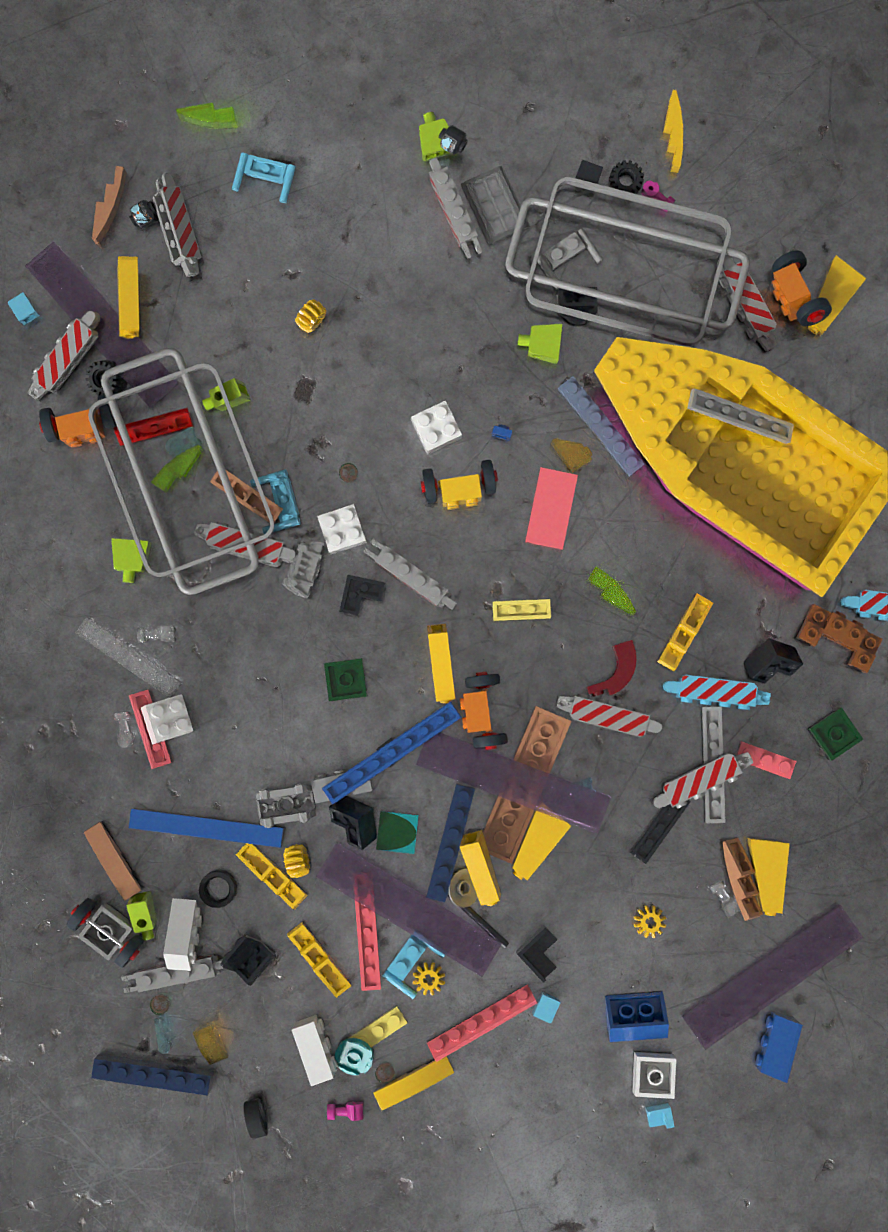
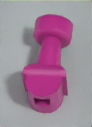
(651, 190)
(352, 1110)

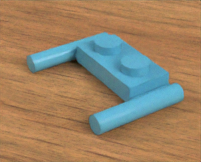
(265, 170)
(283, 497)
(404, 962)

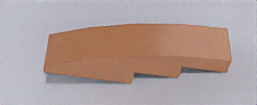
(106, 210)
(248, 496)
(112, 861)
(740, 877)

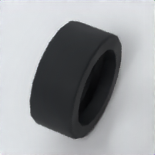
(203, 886)
(255, 1118)

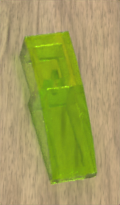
(208, 117)
(177, 468)
(611, 590)

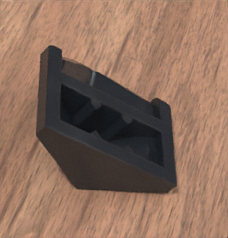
(577, 302)

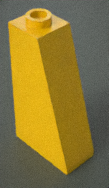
(838, 288)
(128, 296)
(441, 663)
(538, 842)
(480, 867)
(770, 867)

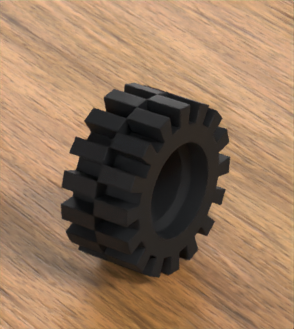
(626, 168)
(94, 377)

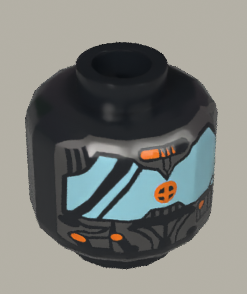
(453, 139)
(143, 214)

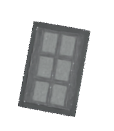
(494, 204)

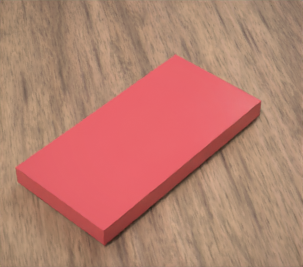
(551, 508)

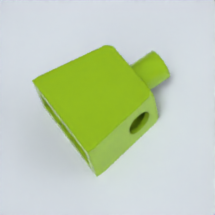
(429, 136)
(543, 342)
(235, 391)
(127, 557)
(142, 914)

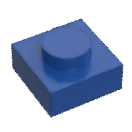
(502, 432)

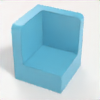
(23, 308)
(546, 1007)
(660, 1115)

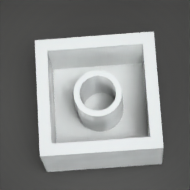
(436, 427)
(341, 529)
(167, 719)
(654, 1075)

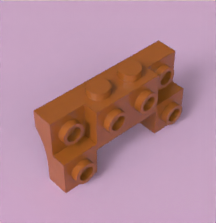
(843, 632)

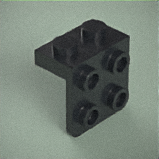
(248, 958)

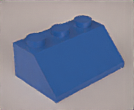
(636, 1016)
(779, 1046)

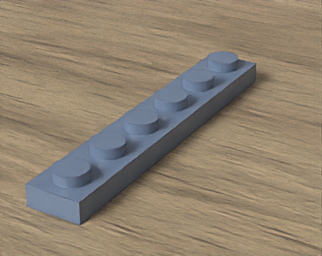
(601, 426)

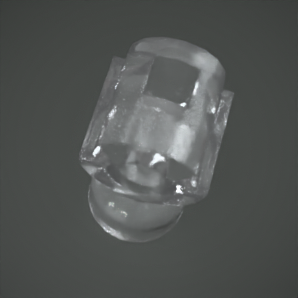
(163, 633)
(125, 737)
(729, 904)

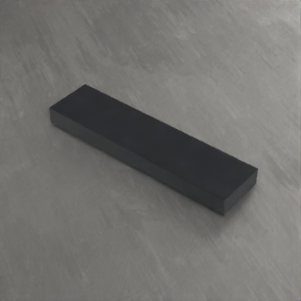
(657, 832)

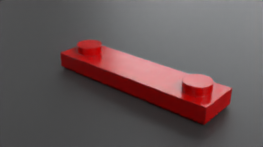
(157, 425)

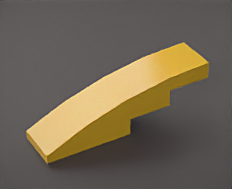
(674, 127)
(685, 632)
(272, 875)
(319, 959)
(413, 1083)

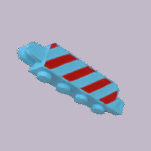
(868, 604)
(717, 690)

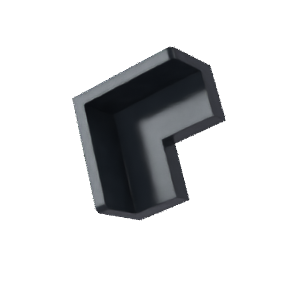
(359, 588)
(772, 658)
(356, 819)
(533, 953)

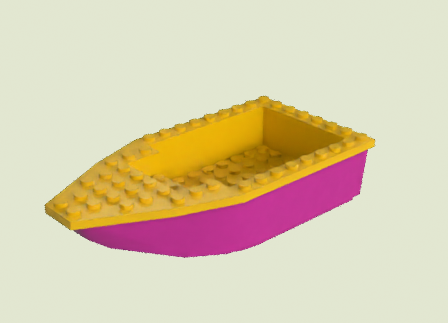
(786, 503)

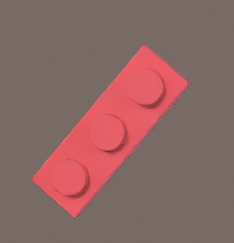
(768, 760)

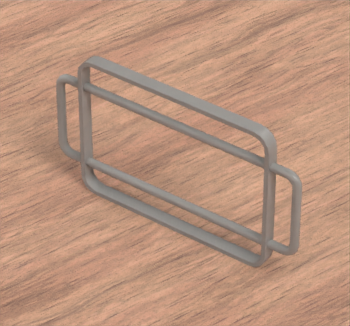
(550, 204)
(184, 373)

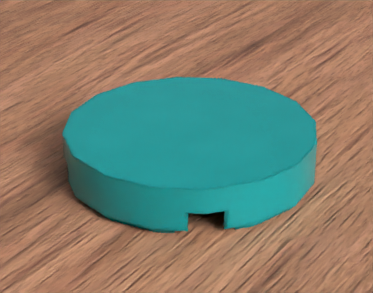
(354, 1056)

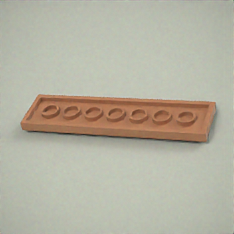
(538, 750)

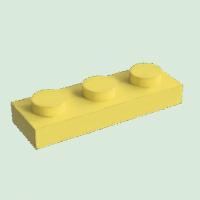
(521, 610)
(381, 1027)

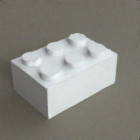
(182, 934)
(314, 1049)

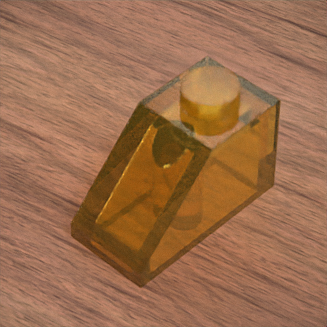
(572, 454)
(210, 1043)

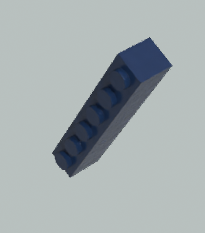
(450, 842)
(152, 1074)

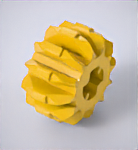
(310, 315)
(296, 861)
(655, 917)
(424, 983)

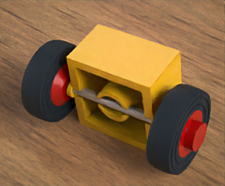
(460, 489)

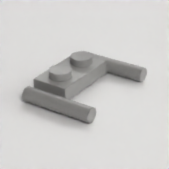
(565, 251)

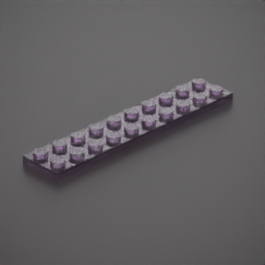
(77, 297)
(514, 781)
(409, 909)
(772, 977)

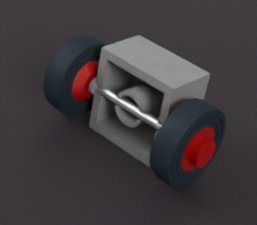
(106, 931)

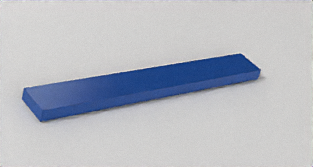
(391, 752)
(206, 828)

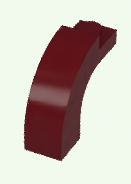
(625, 668)

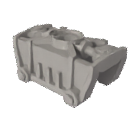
(305, 569)
(282, 815)

